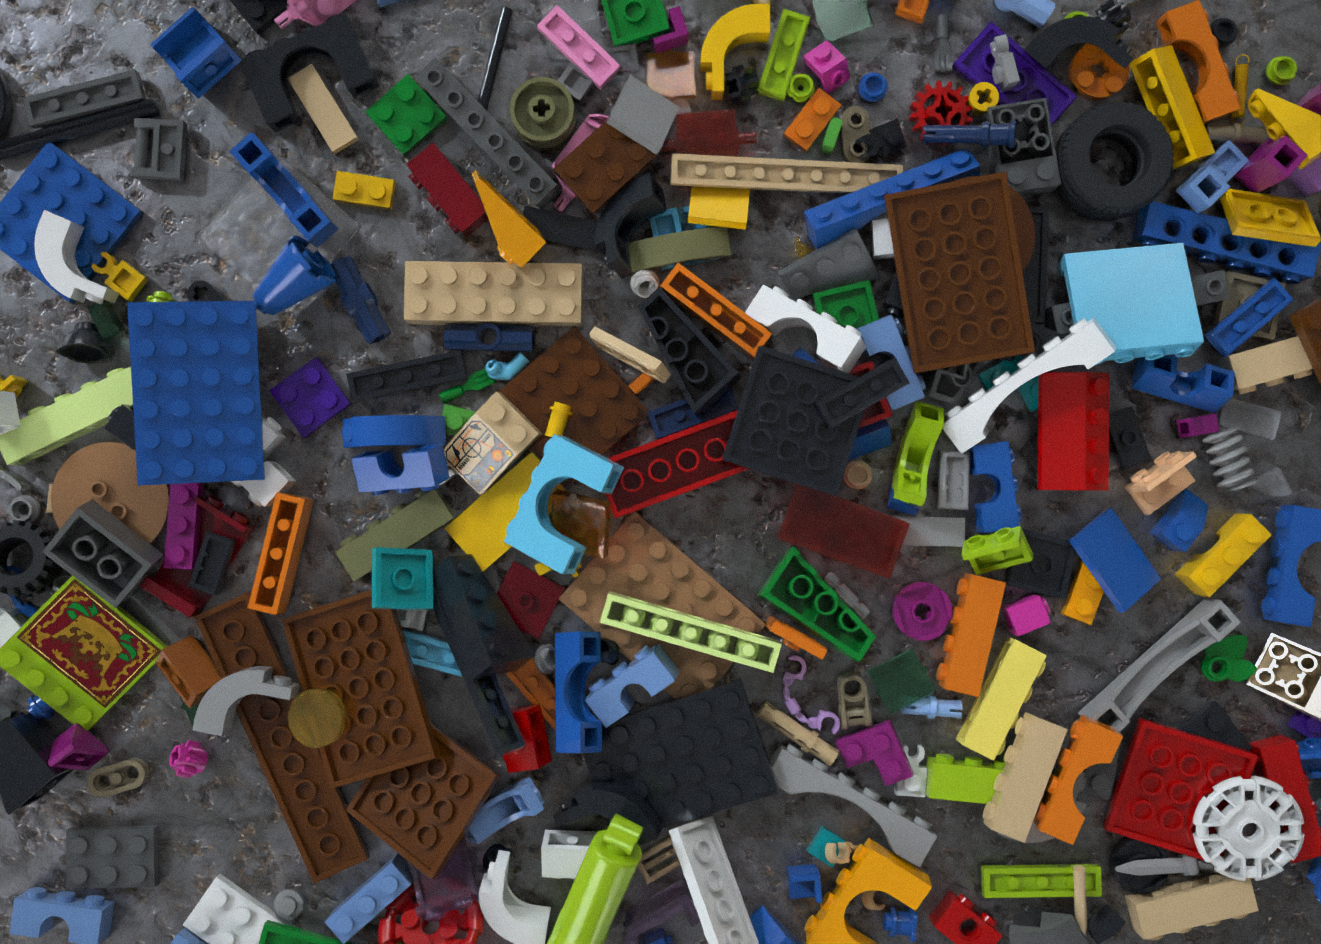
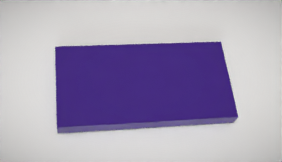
(1035, 80)

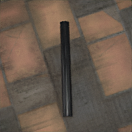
(494, 56)

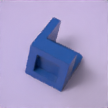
(804, 882)

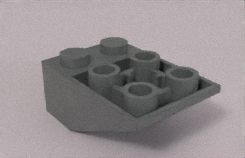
(1033, 161)

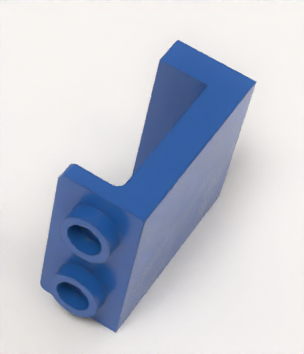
(195, 52)

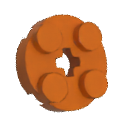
(1086, 79)

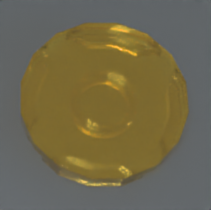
(316, 717)

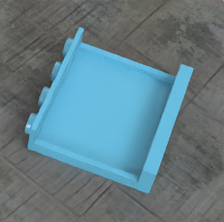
(1137, 297)

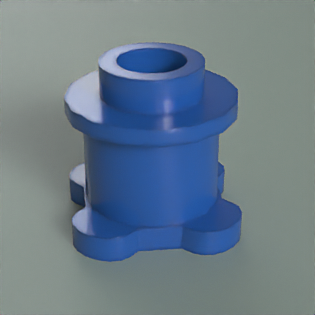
(901, 923)

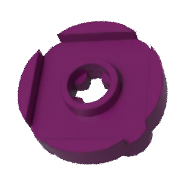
(936, 618)

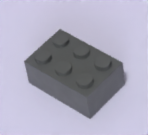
(103, 553)

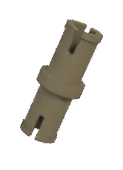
(1236, 133)

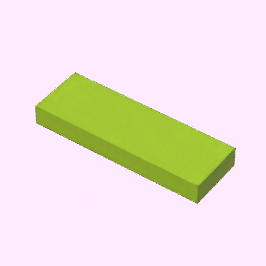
(783, 55)

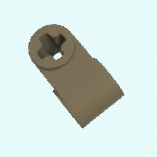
(853, 706)

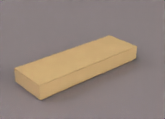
(323, 109)
(630, 355)

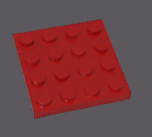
(1164, 782)

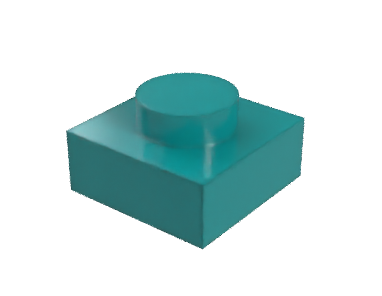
(818, 844)

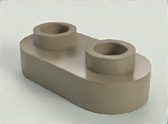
(850, 132)
(120, 777)

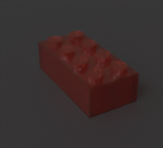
(843, 530)

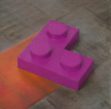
(882, 745)

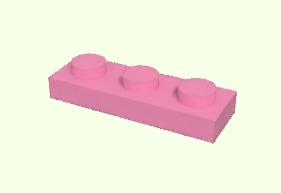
(578, 47)

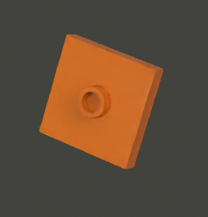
(794, 638)

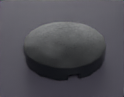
(1130, 850)

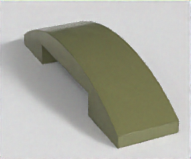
(679, 248)

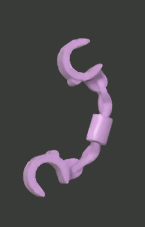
(794, 707)

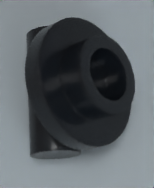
(609, 652)
(491, 854)

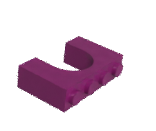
(1279, 158)

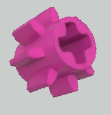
(188, 759)

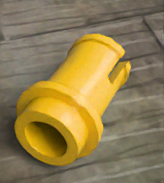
(558, 419)

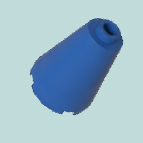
(293, 277)

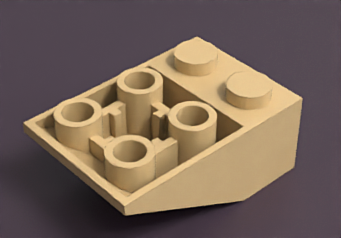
(1289, 675)

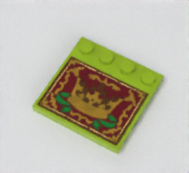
(80, 653)

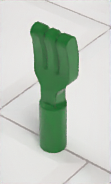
(476, 382)

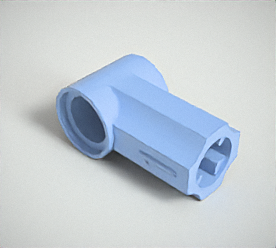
(1032, 10)

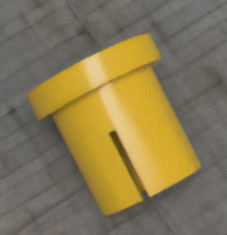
(990, 99)

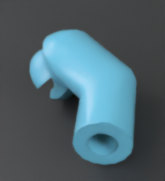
(506, 370)

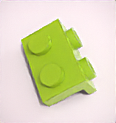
(997, 550)

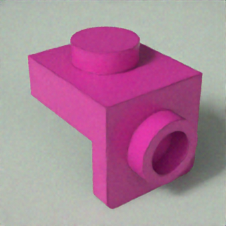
(828, 66)

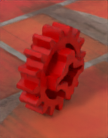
(943, 99)

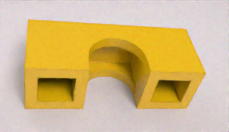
(1237, 542)

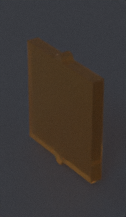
(672, 74)

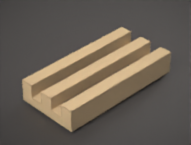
(662, 870)

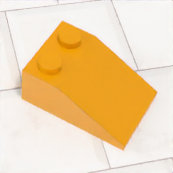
(515, 234)

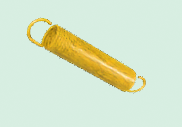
(1240, 86)

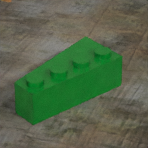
(807, 600)

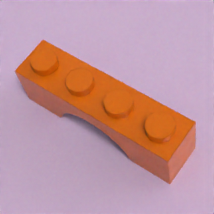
(1190, 33)
(1089, 745)

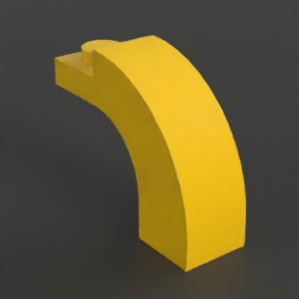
(737, 27)

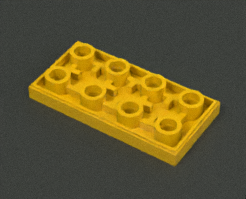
(483, 524)

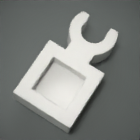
(915, 785)

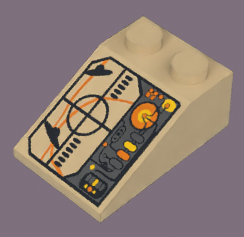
(490, 442)

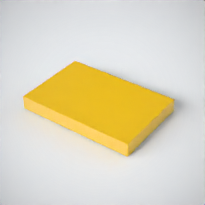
(1270, 217)

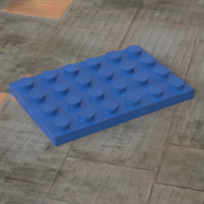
(196, 391)

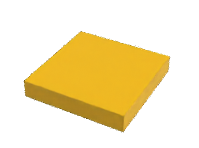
(719, 207)

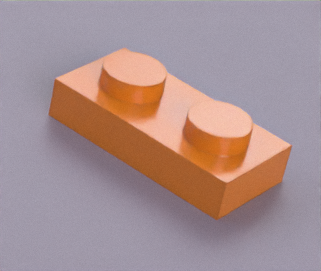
(812, 120)

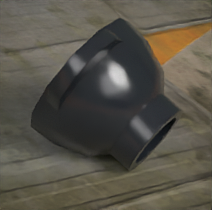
(85, 344)

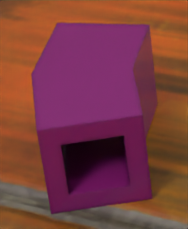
(1197, 425)

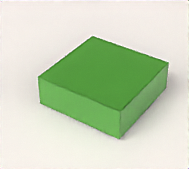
(831, 136)

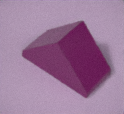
(76, 749)

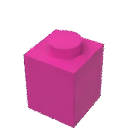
(1026, 614)

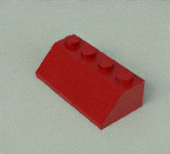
(1073, 431)

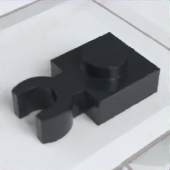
(883, 140)

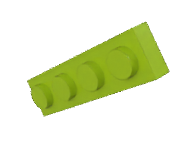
(1037, 880)

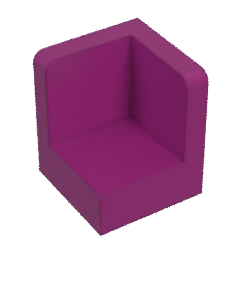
(678, 35)

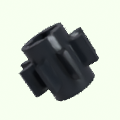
(1116, 14)
(741, 83)

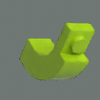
(915, 452)

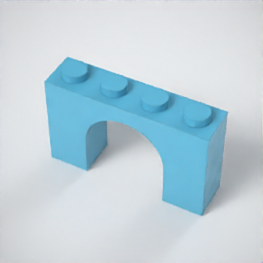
(531, 528)

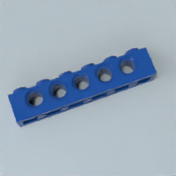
(1150, 230)

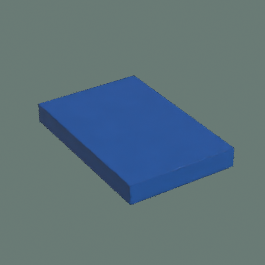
(1115, 560)

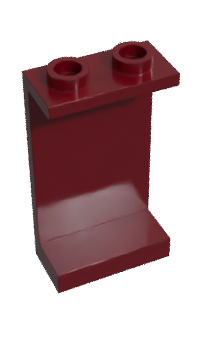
(172, 584)

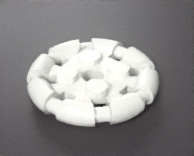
(1241, 812)

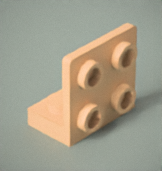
(1162, 481)

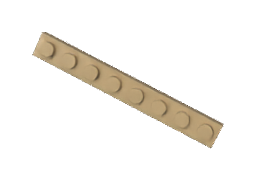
(777, 173)

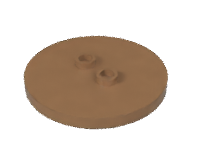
(110, 478)

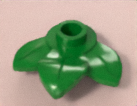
(1230, 660)

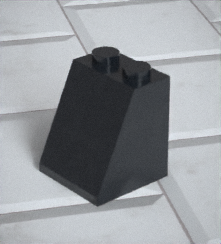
(24, 759)

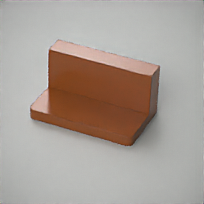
(188, 669)

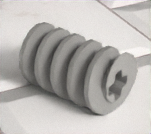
(1229, 460)

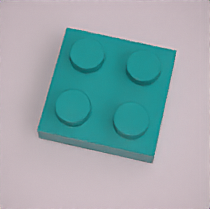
(402, 578)

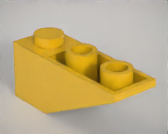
(1288, 119)

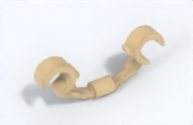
(845, 849)

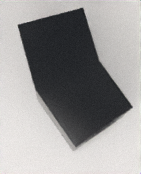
(1104, 924)

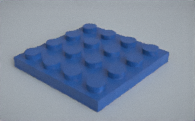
(74, 193)

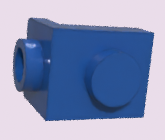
(1311, 756)

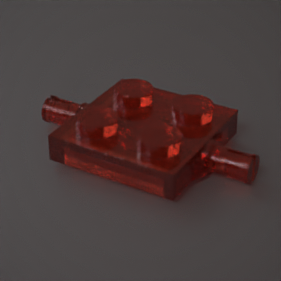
(708, 134)

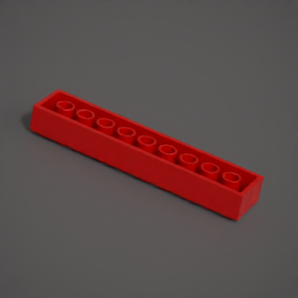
(691, 459)

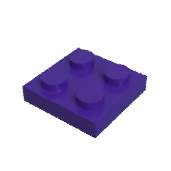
(310, 397)

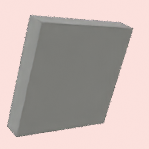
(643, 115)

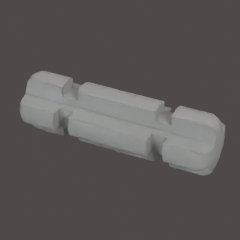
(846, 595)

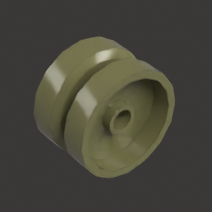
(539, 97)

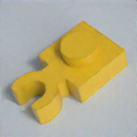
(122, 277)

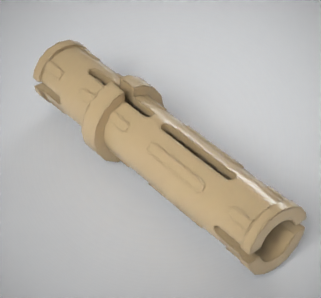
(802, 736)

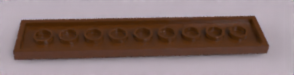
(294, 771)

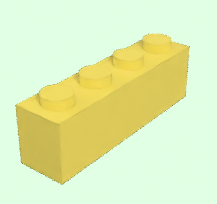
(1001, 698)

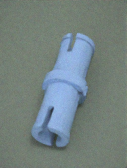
(935, 707)

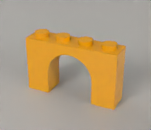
(870, 870)

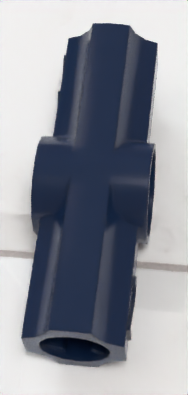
(359, 300)
(470, 337)

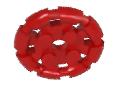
(413, 927)

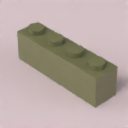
(401, 530)

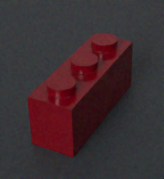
(447, 190)

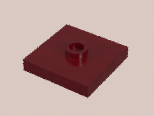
(529, 598)

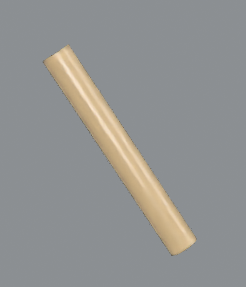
(1080, 903)

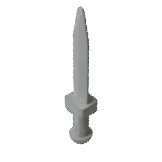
(1183, 864)

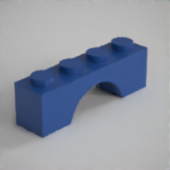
(284, 189)
(1285, 596)
(575, 725)

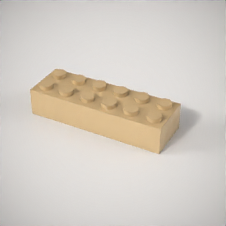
(493, 293)

